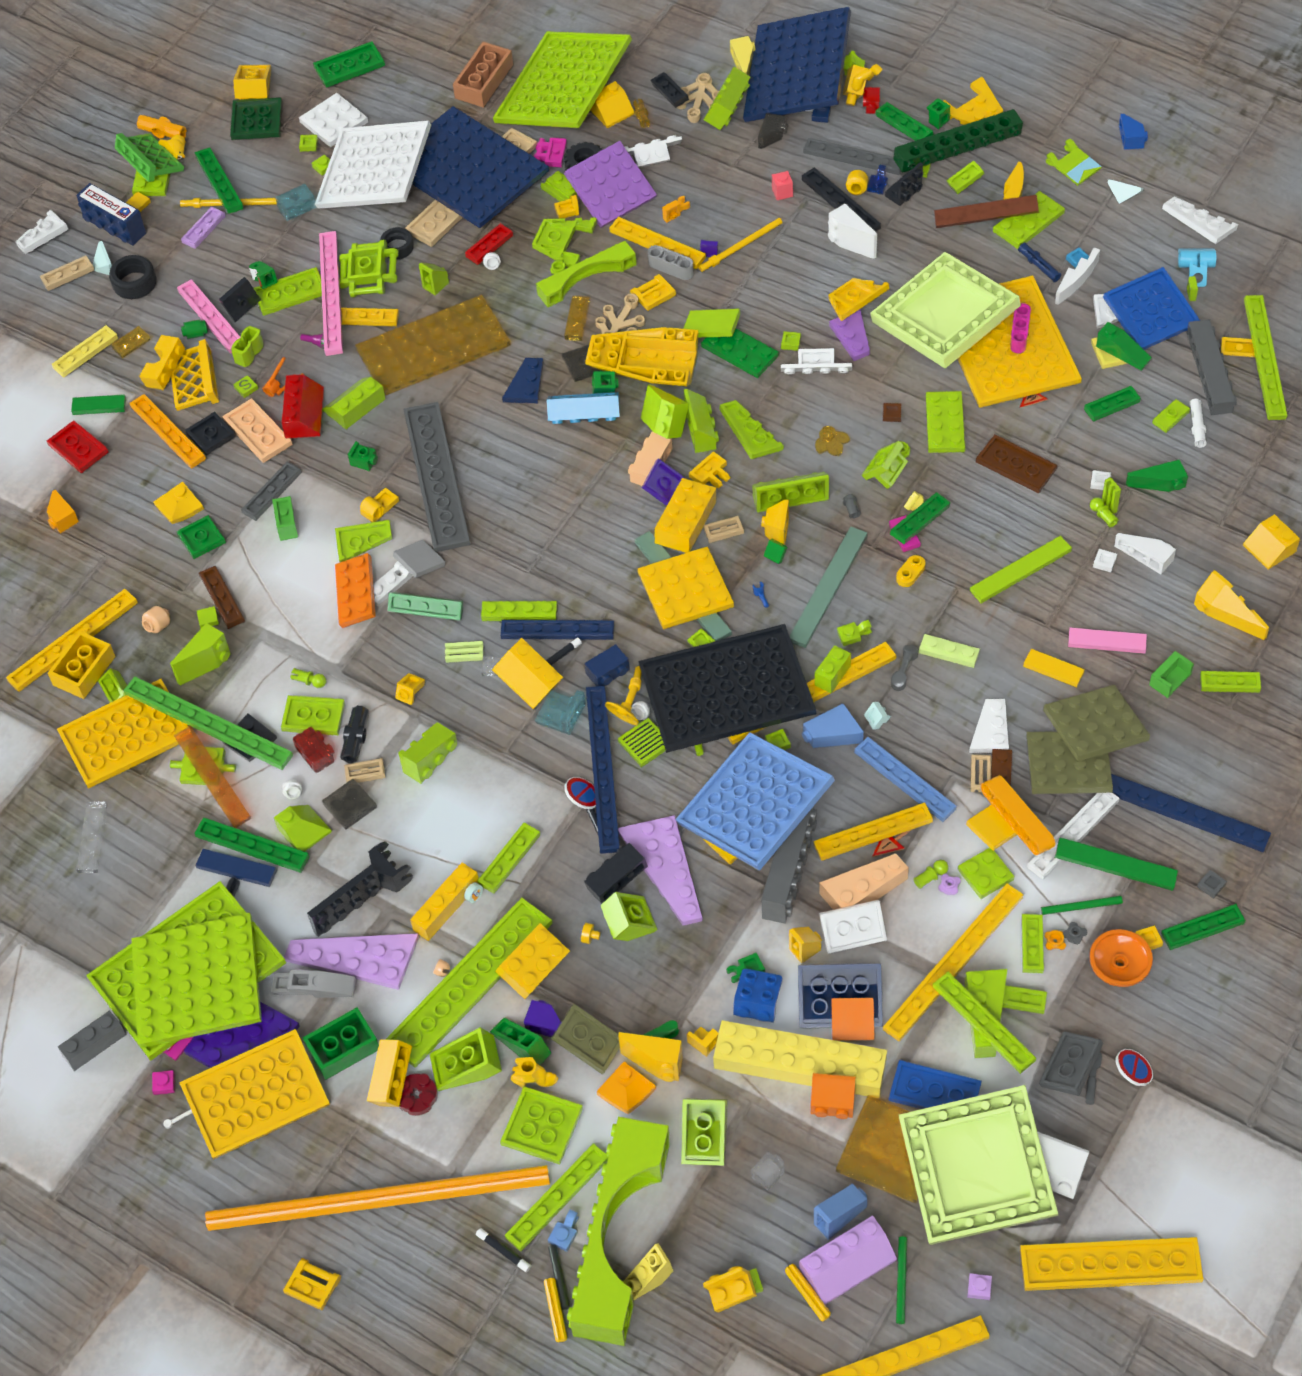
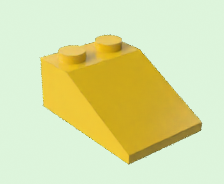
(252, 81)
(654, 1054)

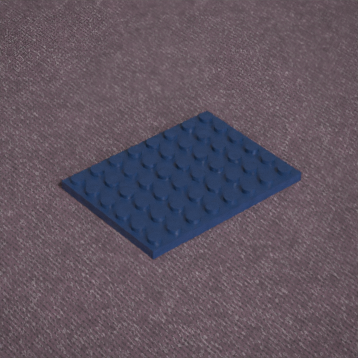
(797, 64)
(473, 168)

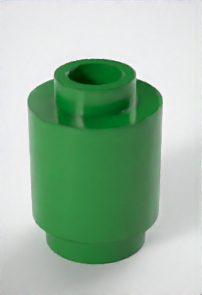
(194, 329)

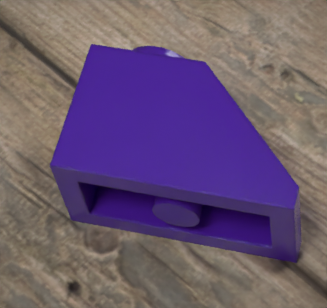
(541, 1018)

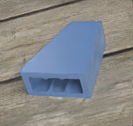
(832, 729)
(839, 1210)

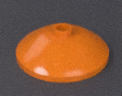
(1123, 948)

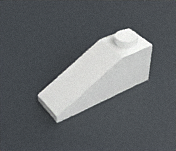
(1148, 551)

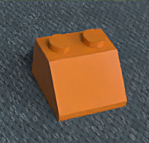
(832, 1095)

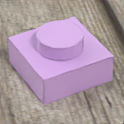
(979, 1286)

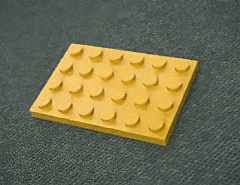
(118, 737)
(254, 1094)

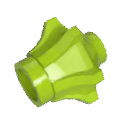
(852, 59)

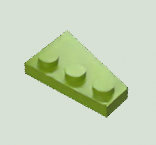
(361, 538)

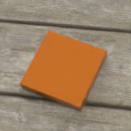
(852, 1018)

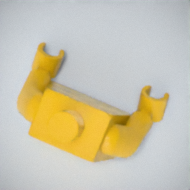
(856, 81)

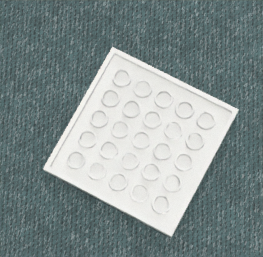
(373, 165)

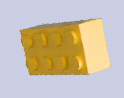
(685, 515)

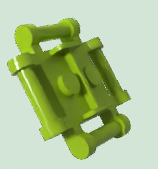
(367, 266)

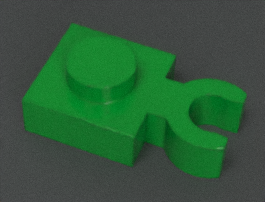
(749, 962)

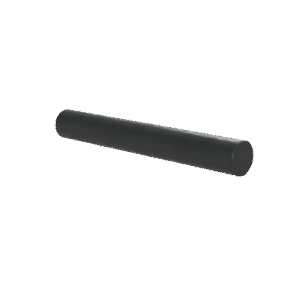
(557, 1270)

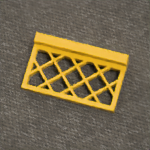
(208, 377)

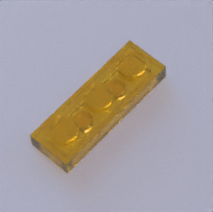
(577, 318)

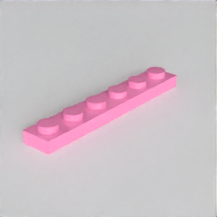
(208, 312)

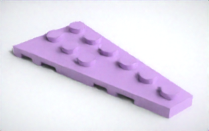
(667, 864)
(367, 958)

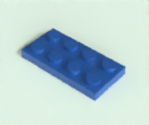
(929, 1087)

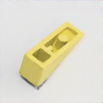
(742, 53)

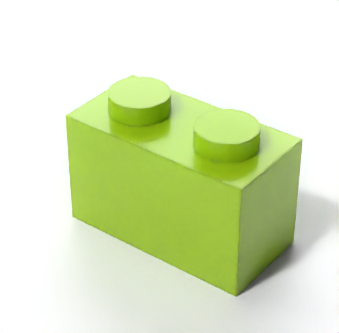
(832, 669)

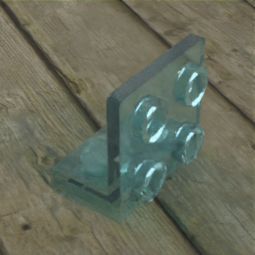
(561, 711)

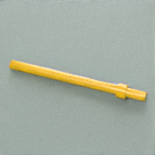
(197, 202)
(715, 259)

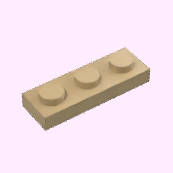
(67, 273)

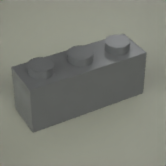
(91, 1040)

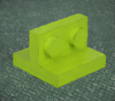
(886, 465)

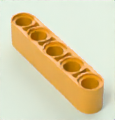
(1018, 815)

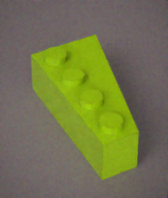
(727, 98)
(989, 990)

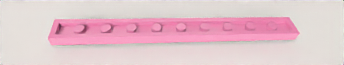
(330, 293)

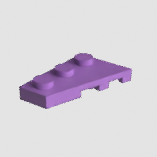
(852, 335)

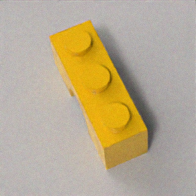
(158, 374)

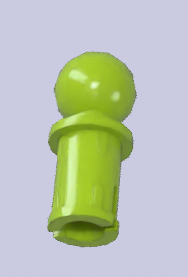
(1097, 505)
(318, 680)
(939, 868)

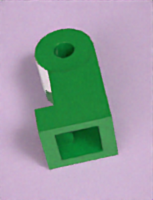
(263, 274)

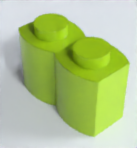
(247, 346)

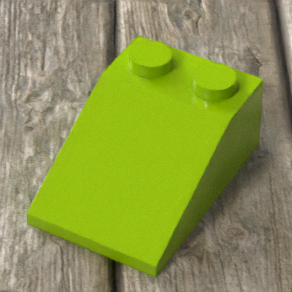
(664, 413)
(201, 655)
(465, 1060)
(704, 1131)

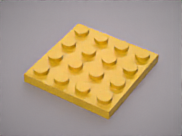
(685, 587)

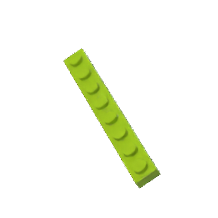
(1265, 357)

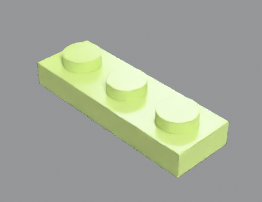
(949, 650)

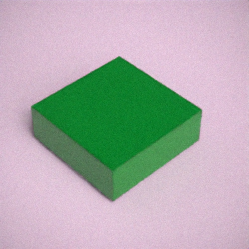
(775, 551)

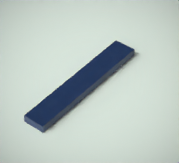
(558, 629)

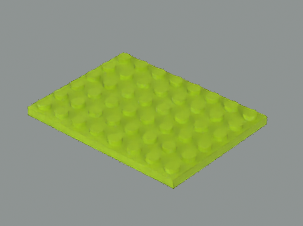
(562, 79)
(116, 978)

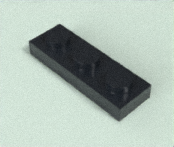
(669, 89)

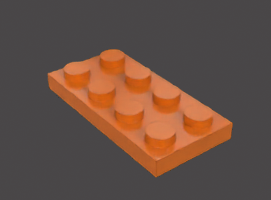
(355, 590)

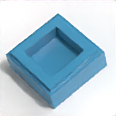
(1075, 256)

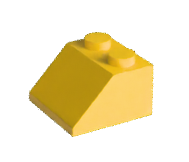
(612, 105)
(1272, 542)

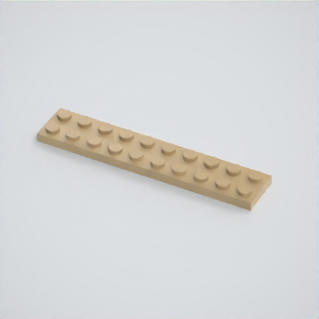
(438, 219)

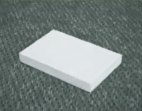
(853, 926)

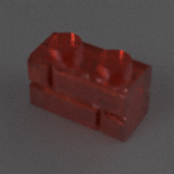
(313, 749)

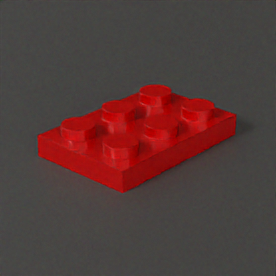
(77, 446)

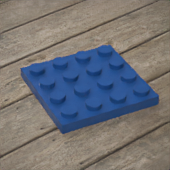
(1151, 308)

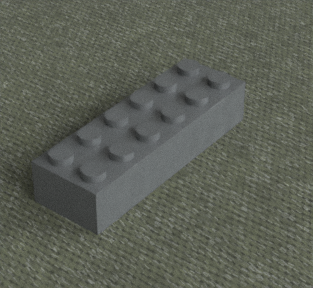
(786, 871)

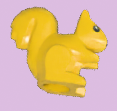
(530, 1072)

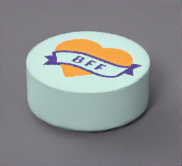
(473, 892)

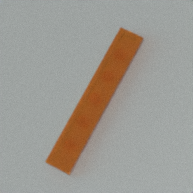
(212, 777)

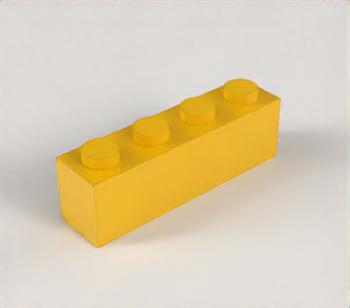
(443, 902)

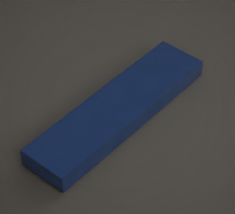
(236, 867)

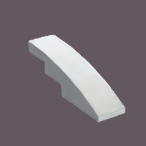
(1075, 278)

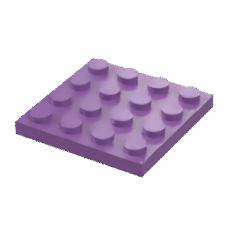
(610, 184)

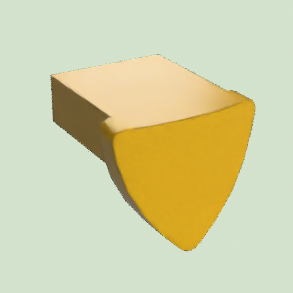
(567, 207)

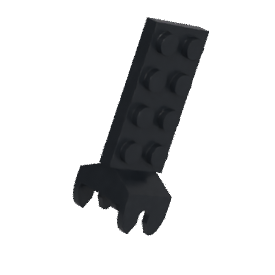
(359, 889)

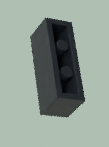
(615, 873)

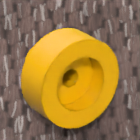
(589, 933)

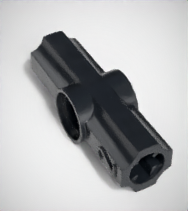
(354, 734)

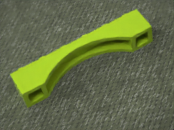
(616, 259)

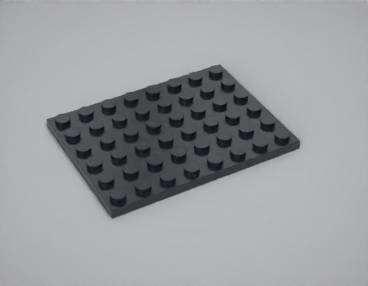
(726, 688)

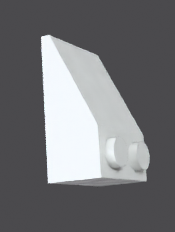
(852, 232)

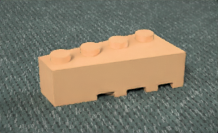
(864, 883)

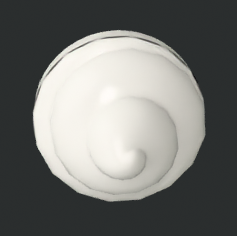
(491, 261)
(641, 710)
(292, 789)

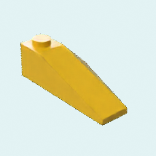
(1222, 604)

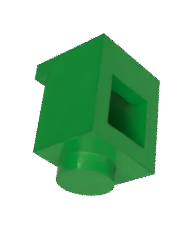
(938, 113)
(604, 377)
(362, 456)

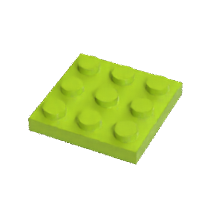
(541, 1125)

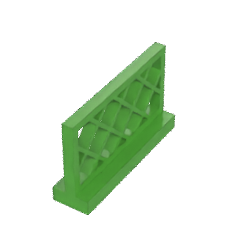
(141, 161)

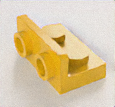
(730, 1288)

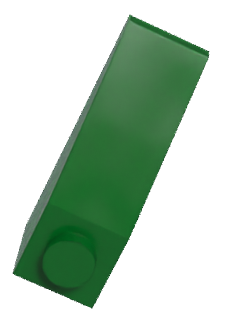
(1122, 346)
(1161, 477)
(521, 1040)

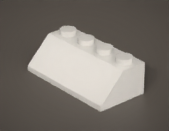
(1063, 1163)

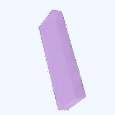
(203, 227)

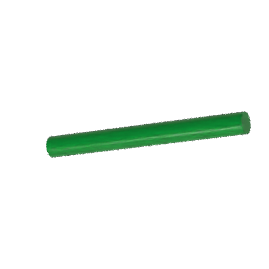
(1081, 905)
(901, 1280)

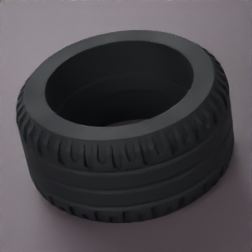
(126, 266)

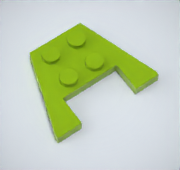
(555, 237)

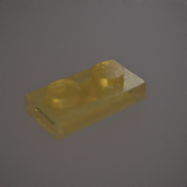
(130, 342)

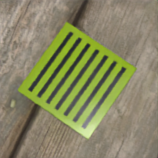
(643, 742)

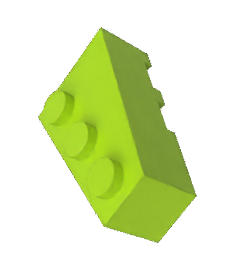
(428, 752)

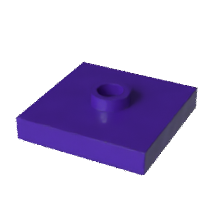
(662, 481)

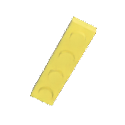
(84, 351)

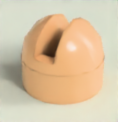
(440, 968)

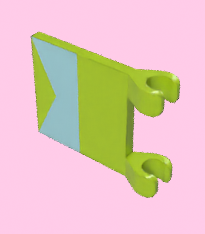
(1075, 165)

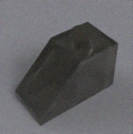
(772, 130)

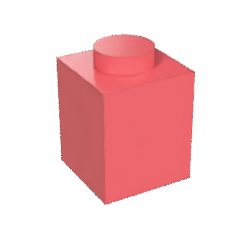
(782, 185)

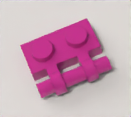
(555, 151)

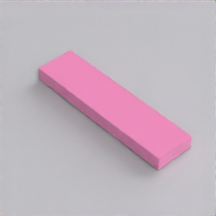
(1107, 640)

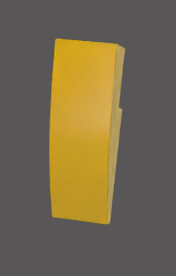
(1014, 184)

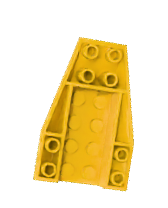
(647, 354)

